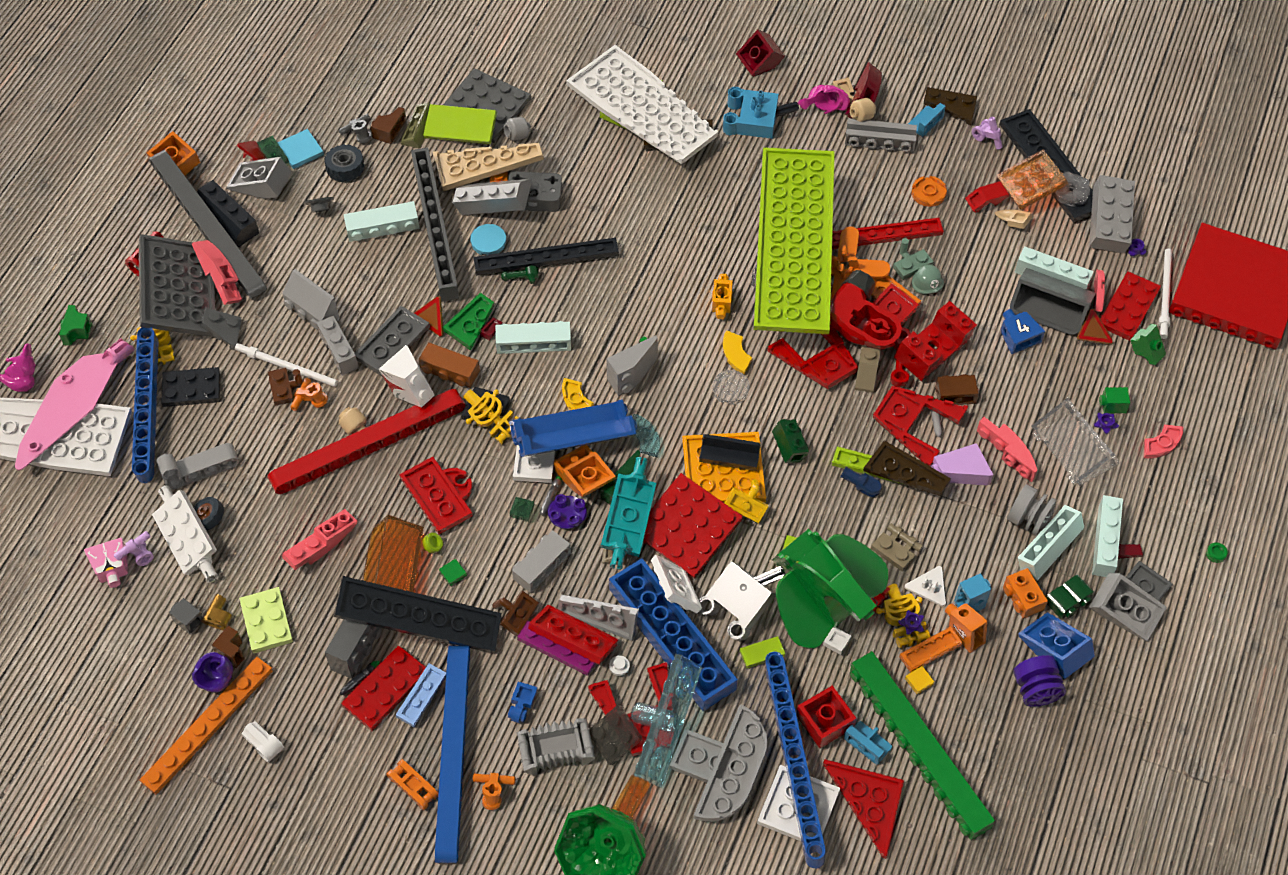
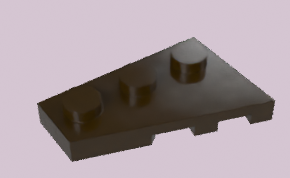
(956, 103)

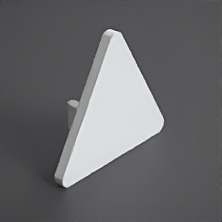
(929, 586)

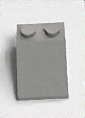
(260, 178)
(631, 365)
(1127, 606)

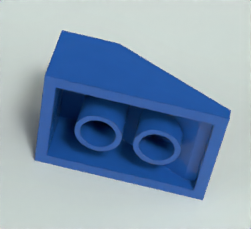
(1058, 639)

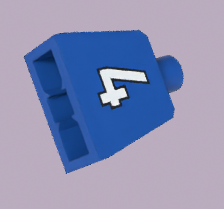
(1020, 331)

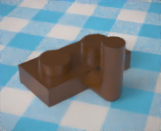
(282, 386)
(517, 613)

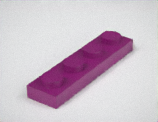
(555, 651)

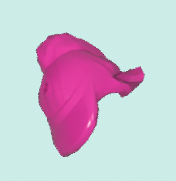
(826, 98)
(20, 373)

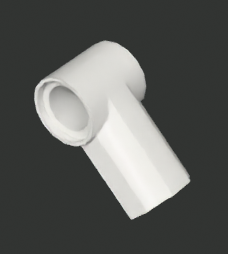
(266, 745)

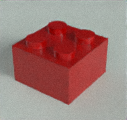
(825, 716)

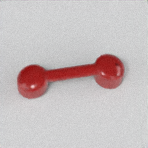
(899, 376)

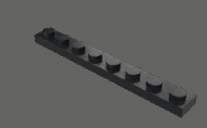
(546, 256)

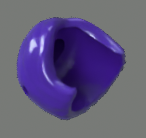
(212, 675)

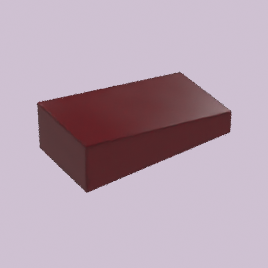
(490, 329)
(1129, 551)

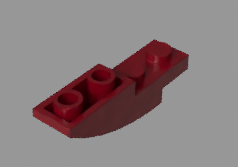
(867, 86)

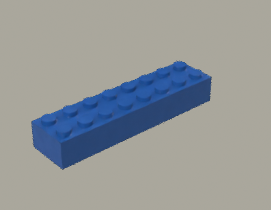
(672, 631)

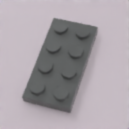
(397, 331)

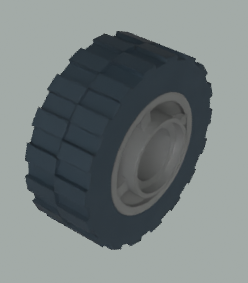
(344, 163)

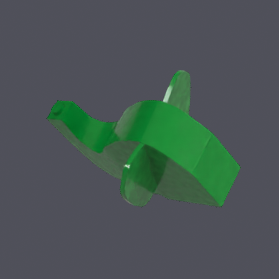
(826, 585)

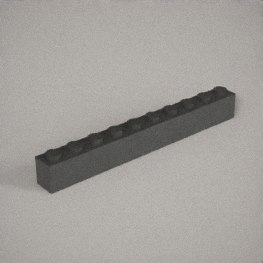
(435, 225)

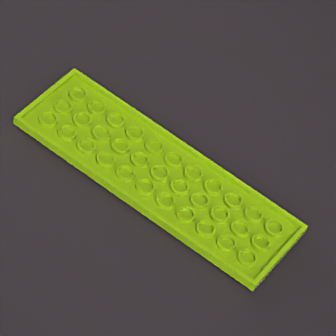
(795, 241)

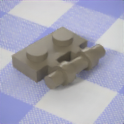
(894, 552)

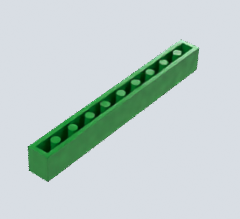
(921, 746)

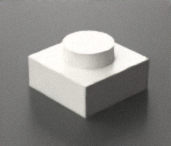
(837, 640)

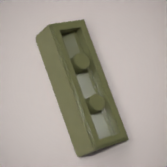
(415, 130)

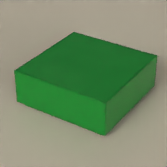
(452, 572)

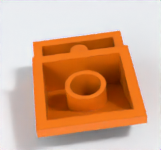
(583, 470)

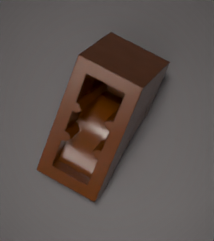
(388, 126)

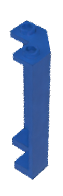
(572, 428)

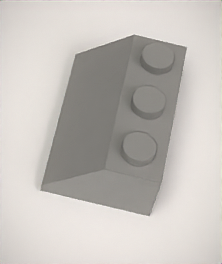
(308, 299)

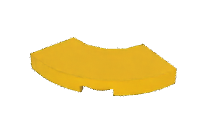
(734, 352)
(573, 395)

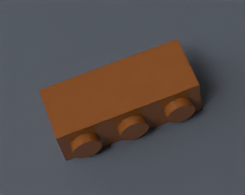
(449, 365)

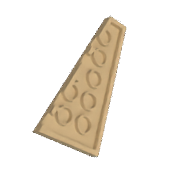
(479, 163)

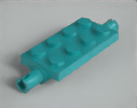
(628, 514)

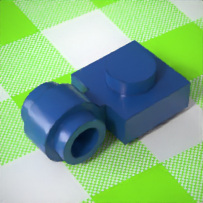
(523, 697)

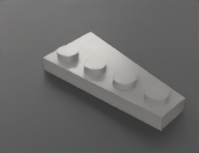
(605, 616)

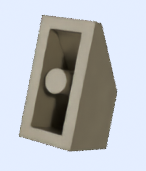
(867, 369)

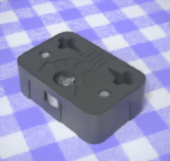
(544, 190)

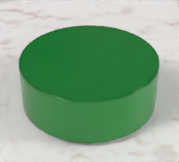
(1216, 552)

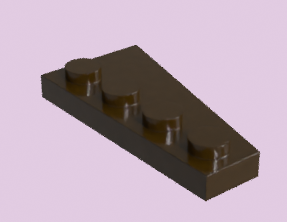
(905, 469)

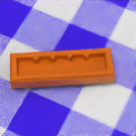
(930, 649)

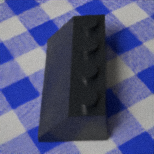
(232, 217)

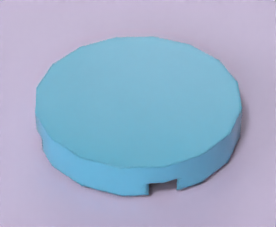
(488, 239)

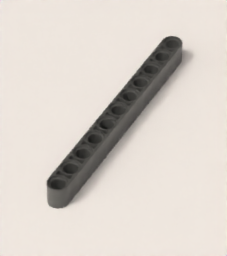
(207, 222)

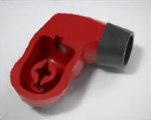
(860, 319)

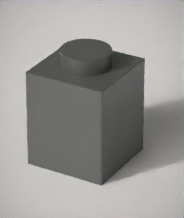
(186, 616)

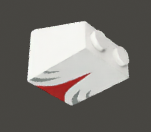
(406, 378)

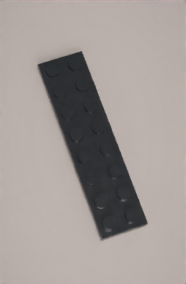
(1030, 138)
(417, 614)

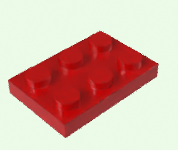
(897, 302)

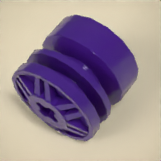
(1039, 681)

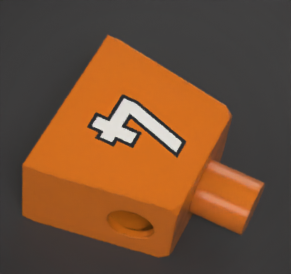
(968, 625)

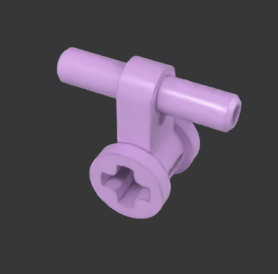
(988, 129)
(138, 549)

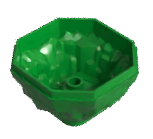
(600, 843)

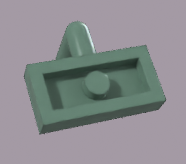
(911, 263)

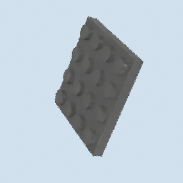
(489, 93)

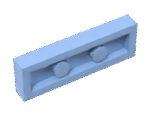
(421, 695)

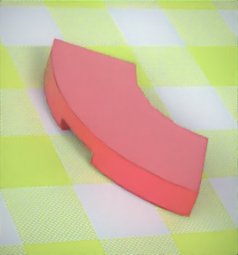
(1099, 290)
(1163, 443)

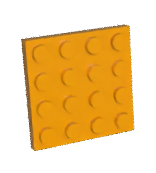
(717, 478)

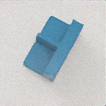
(868, 742)

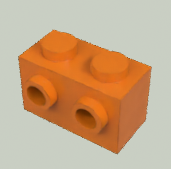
(1025, 593)

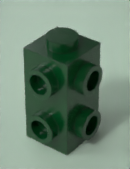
(790, 441)

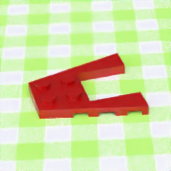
(826, 367)
(900, 411)
(604, 698)

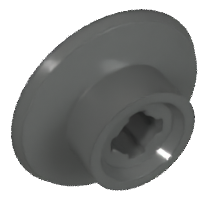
(319, 204)

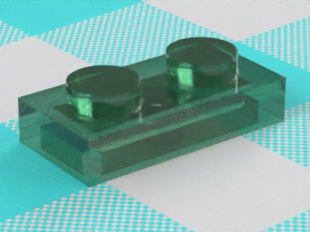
(271, 149)

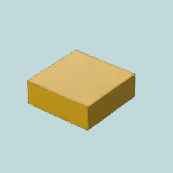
(919, 680)

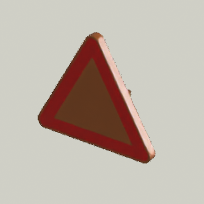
(433, 314)
(1094, 330)

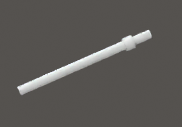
(1164, 320)
(254, 353)

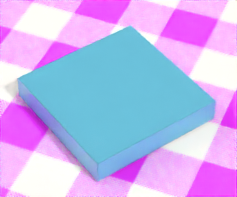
(301, 148)

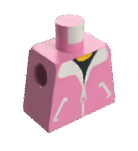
(105, 564)

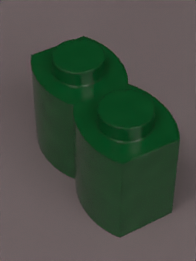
(1069, 597)

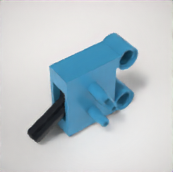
(757, 112)

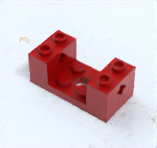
(947, 332)

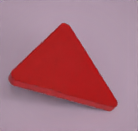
(251, 148)

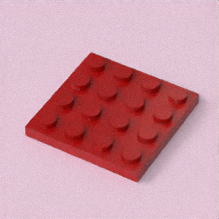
(689, 525)

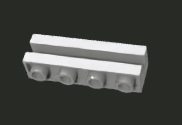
(881, 135)

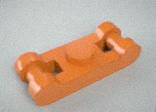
(412, 784)

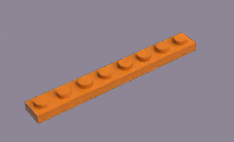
(205, 726)

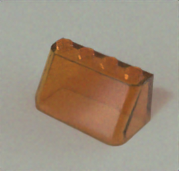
(394, 553)

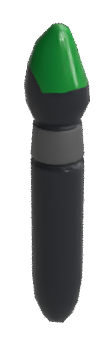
(359, 678)

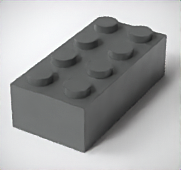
(350, 647)

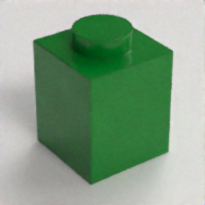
(1115, 400)

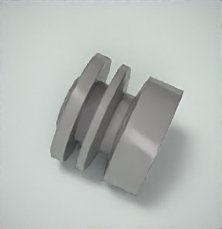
(1032, 510)

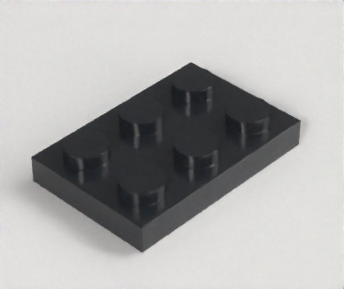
(190, 387)

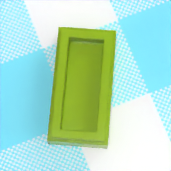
(756, 653)

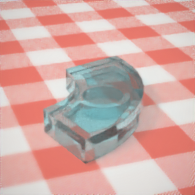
(647, 437)

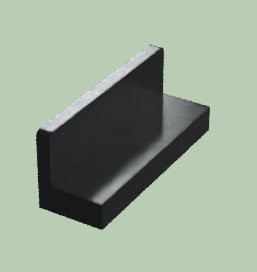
(730, 452)

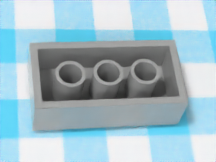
(1112, 214)

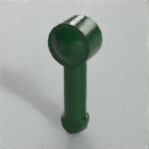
(531, 274)

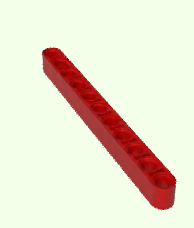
(365, 441)

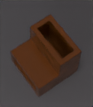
(228, 645)

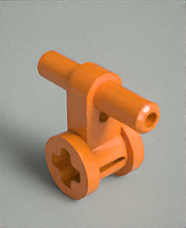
(309, 392)
(492, 788)

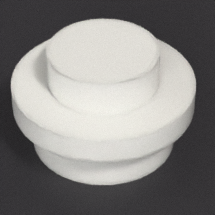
(619, 665)

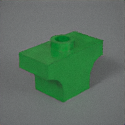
(74, 326)
(1149, 344)

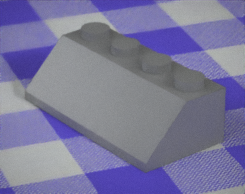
(492, 197)

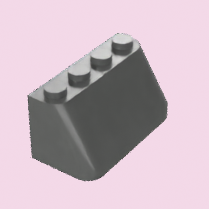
(1051, 301)

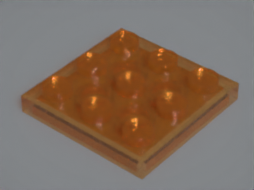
(1032, 179)

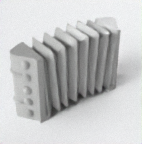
(554, 745)

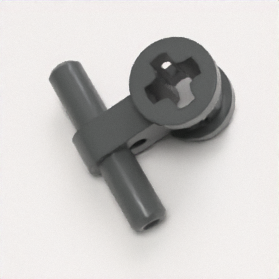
(360, 127)

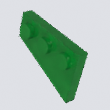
(470, 321)

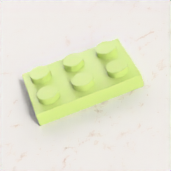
(266, 620)

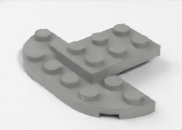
(725, 767)

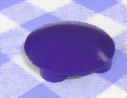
(567, 511)

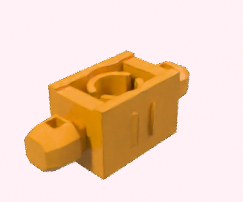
(722, 305)

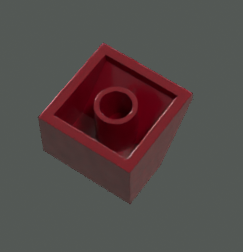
(760, 53)

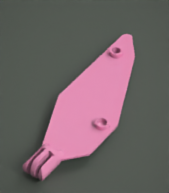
(70, 400)

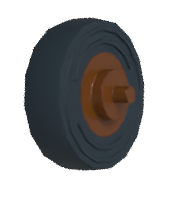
(209, 512)

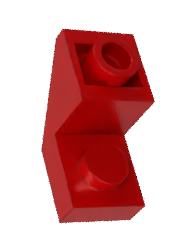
(983, 195)

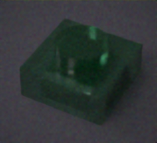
(522, 509)

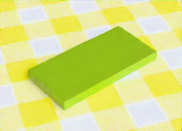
(460, 124)

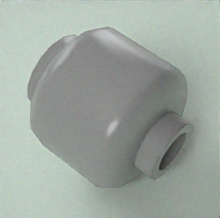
(517, 128)

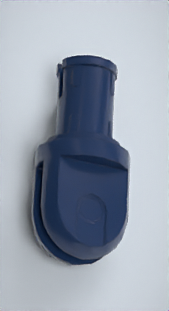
(863, 482)

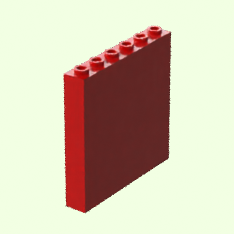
(1235, 286)

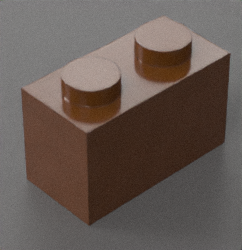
(958, 389)

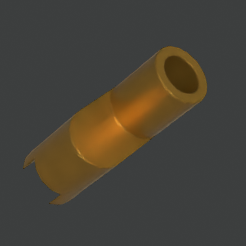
(216, 615)

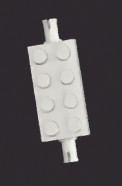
(185, 533)

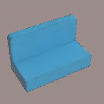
(928, 119)

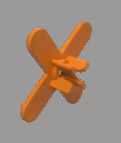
(847, 253)

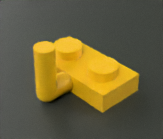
(746, 503)

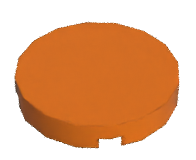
(929, 191)

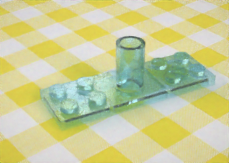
(665, 720)

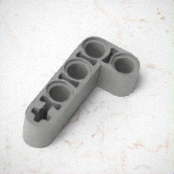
(196, 466)

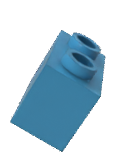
(973, 592)

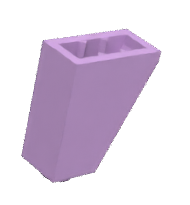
(964, 466)

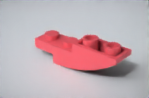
(220, 269)
(1014, 450)
(323, 539)

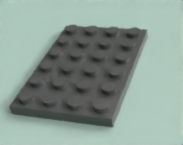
(172, 286)

